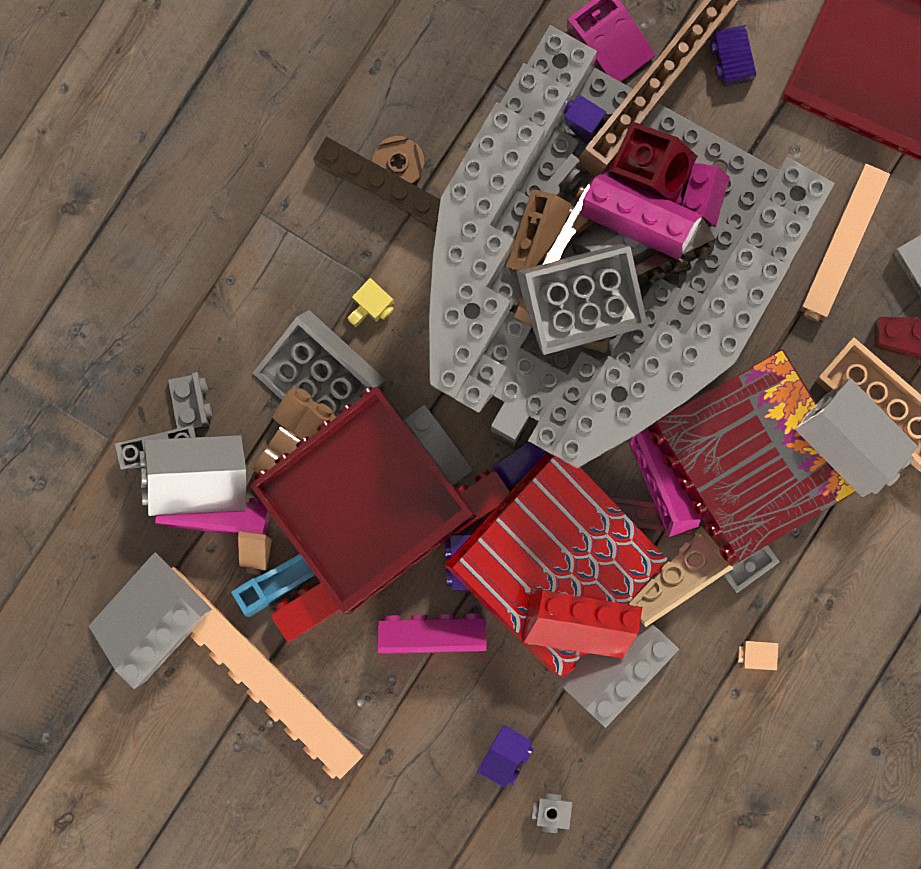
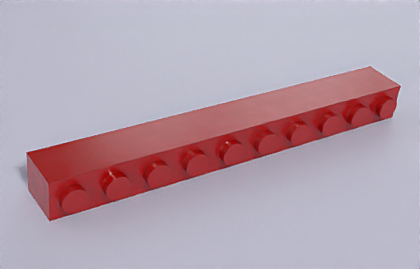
(316, 603)

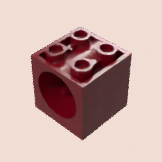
(653, 161)

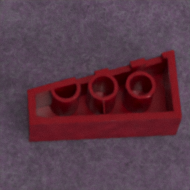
(899, 335)

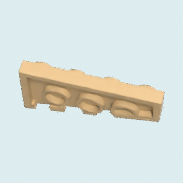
(688, 573)

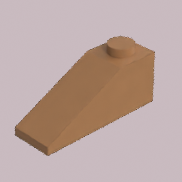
(538, 229)
(254, 552)

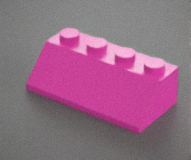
(639, 214)
(670, 501)
(252, 520)
(432, 635)

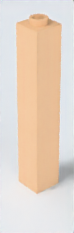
(844, 243)

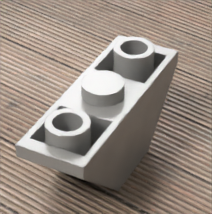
(129, 451)

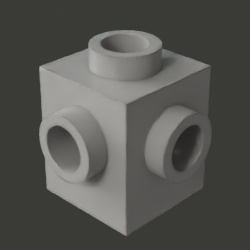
(560, 820)

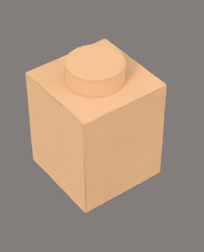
(758, 655)

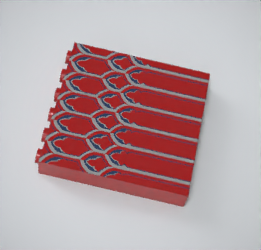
(557, 538)

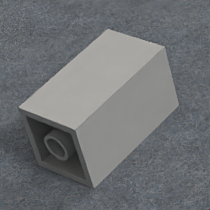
(857, 438)
(193, 475)

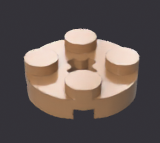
(406, 150)

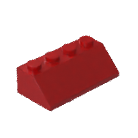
(580, 623)

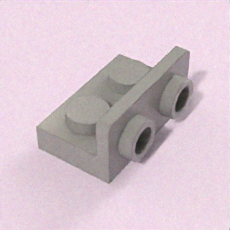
(189, 401)

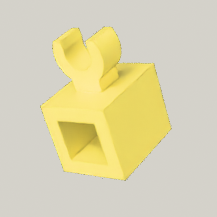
(372, 302)

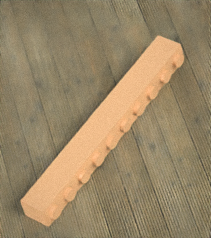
(274, 690)

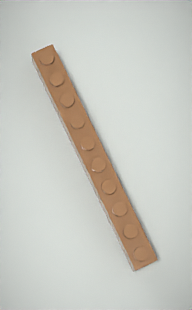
(655, 83)

